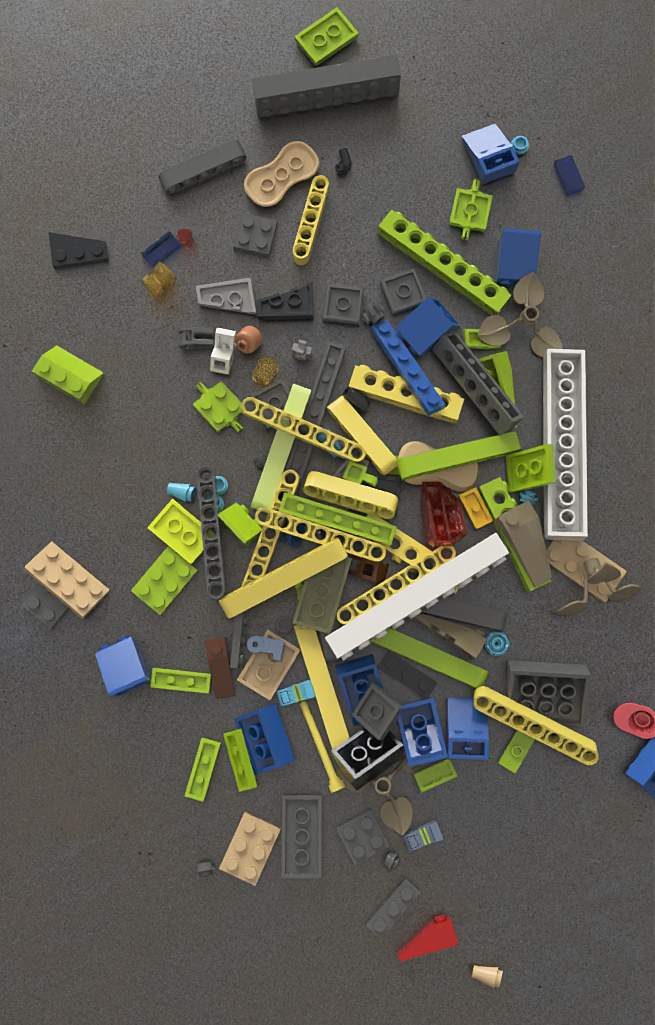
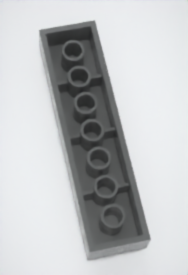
(327, 86)

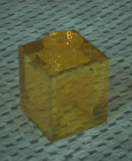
(265, 370)

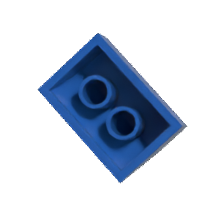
(265, 739)
(643, 768)

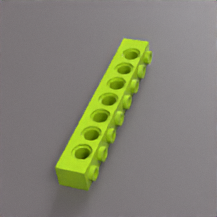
(462, 284)

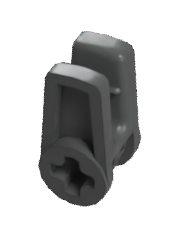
(193, 333)

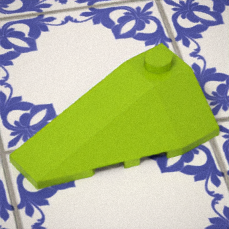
(500, 369)

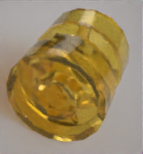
(161, 277)

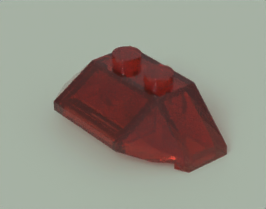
(441, 515)

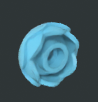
(503, 643)

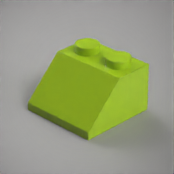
(241, 524)

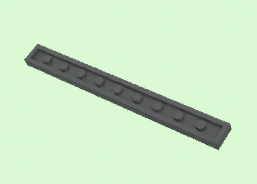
(314, 411)

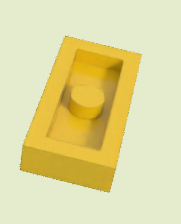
(475, 508)

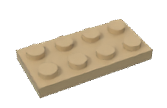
(568, 559)
(66, 580)

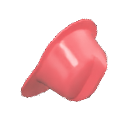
(635, 720)

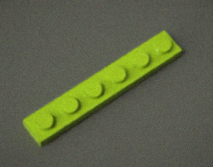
(337, 518)

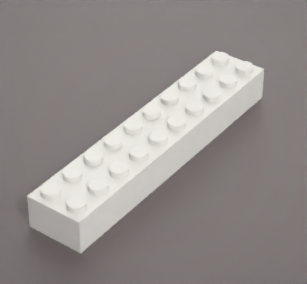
(566, 429)
(416, 596)

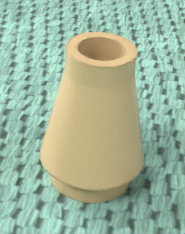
(488, 975)

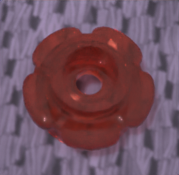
(184, 235)

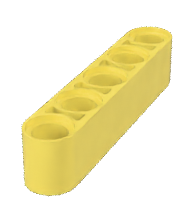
(314, 212)
(362, 434)
(350, 495)

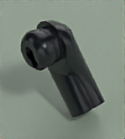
(345, 162)

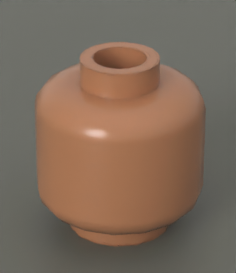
(248, 339)

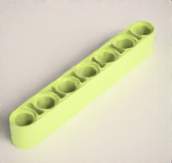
(280, 450)

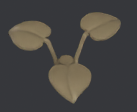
(527, 292)
(594, 575)
(395, 813)

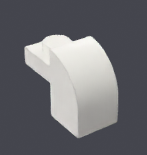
(223, 351)

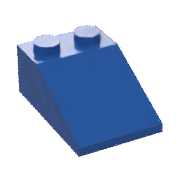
(355, 679)
(421, 732)

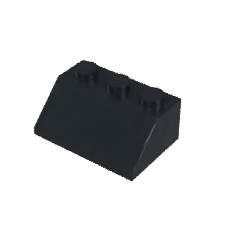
(366, 757)

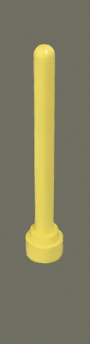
(335, 782)

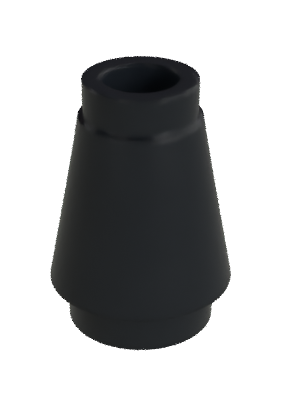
(356, 399)

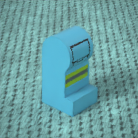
(296, 693)

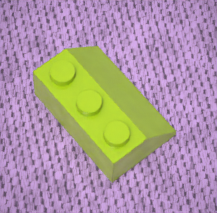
(68, 374)

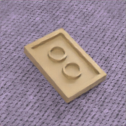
(266, 674)
(250, 848)

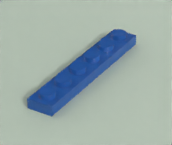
(407, 367)

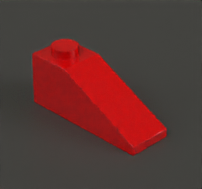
(433, 937)

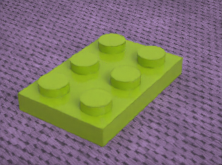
(326, 36)
(531, 468)
(164, 580)

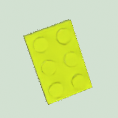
(180, 531)

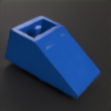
(491, 153)
(466, 730)

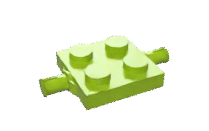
(470, 209)
(219, 407)

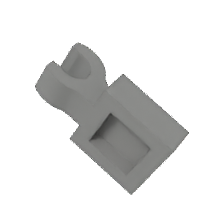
(301, 351)

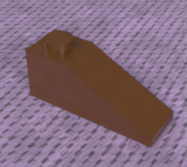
(367, 568)
(220, 667)

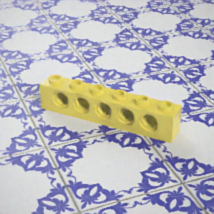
(395, 397)
(406, 544)

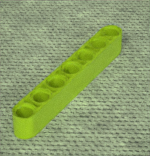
(458, 455)
(432, 658)

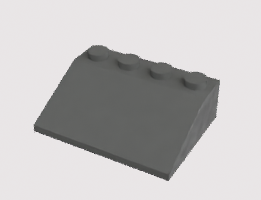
(550, 689)

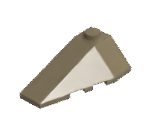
(525, 536)
(460, 637)

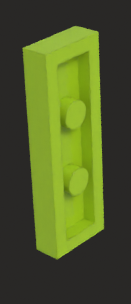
(180, 680)
(240, 760)
(202, 769)

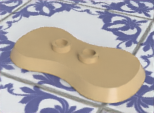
(270, 182)
(458, 479)

